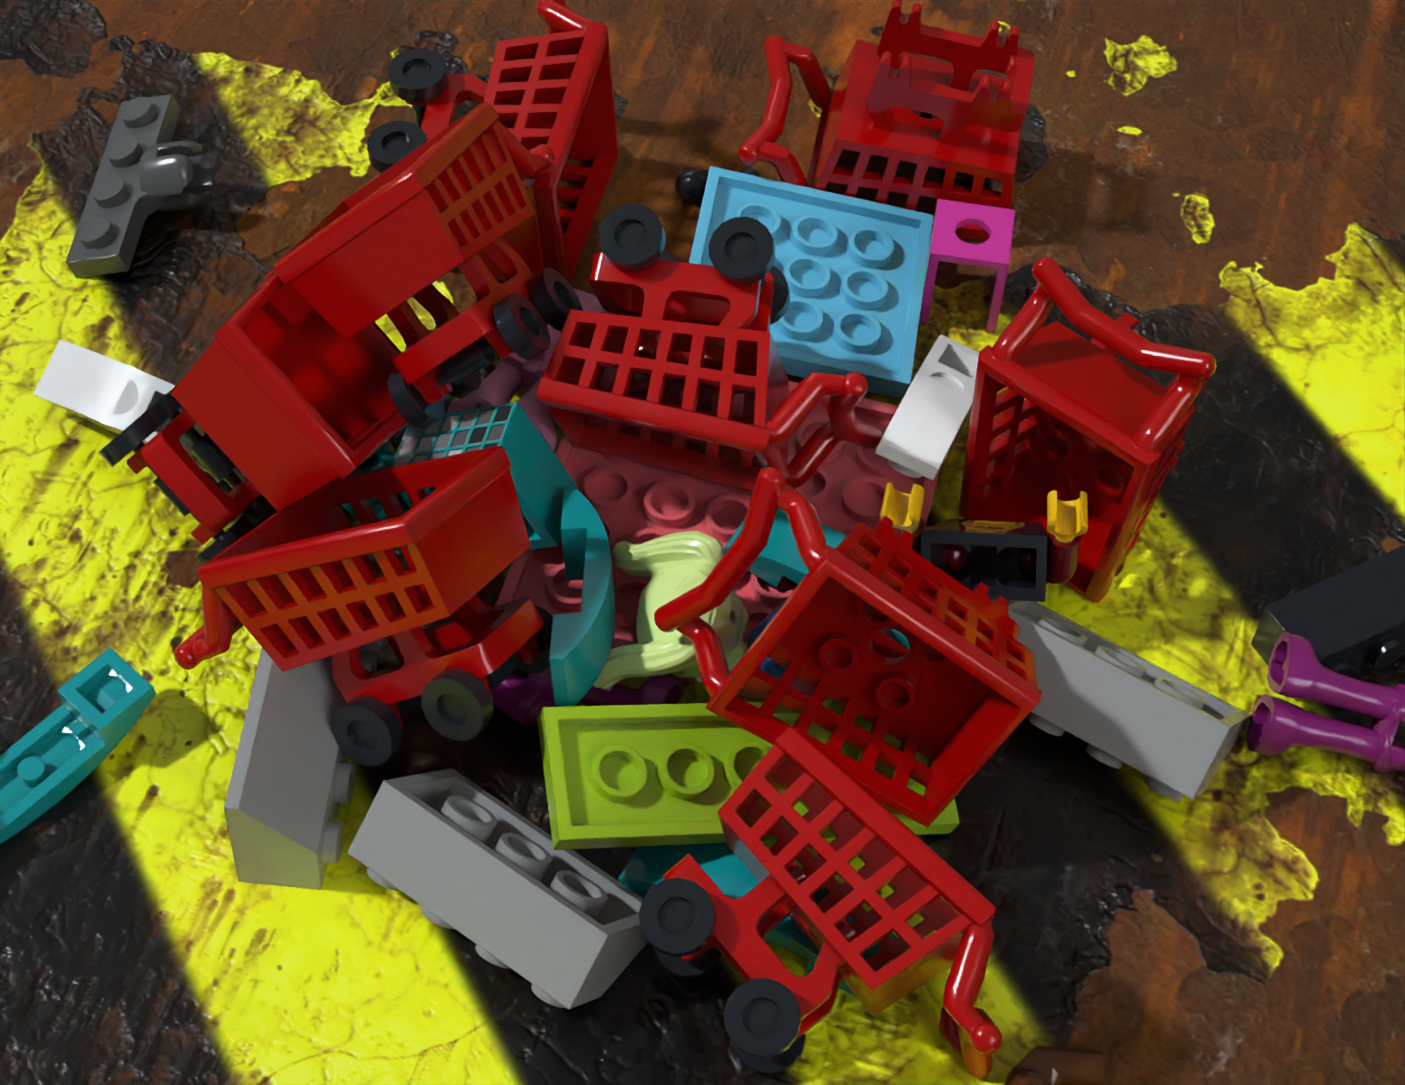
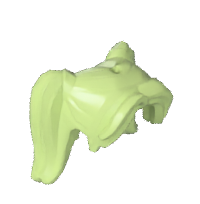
(676, 566)

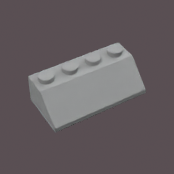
(1125, 705)
(290, 776)
(501, 885)

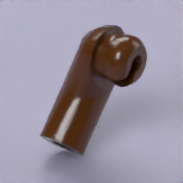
(1058, 1067)

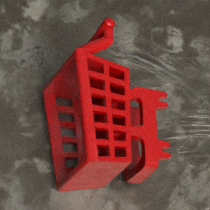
(906, 112)
(1083, 423)
(945, 697)

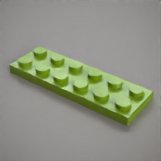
(665, 773)

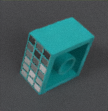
(534, 468)

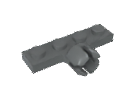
(135, 178)

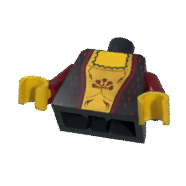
(1003, 555)

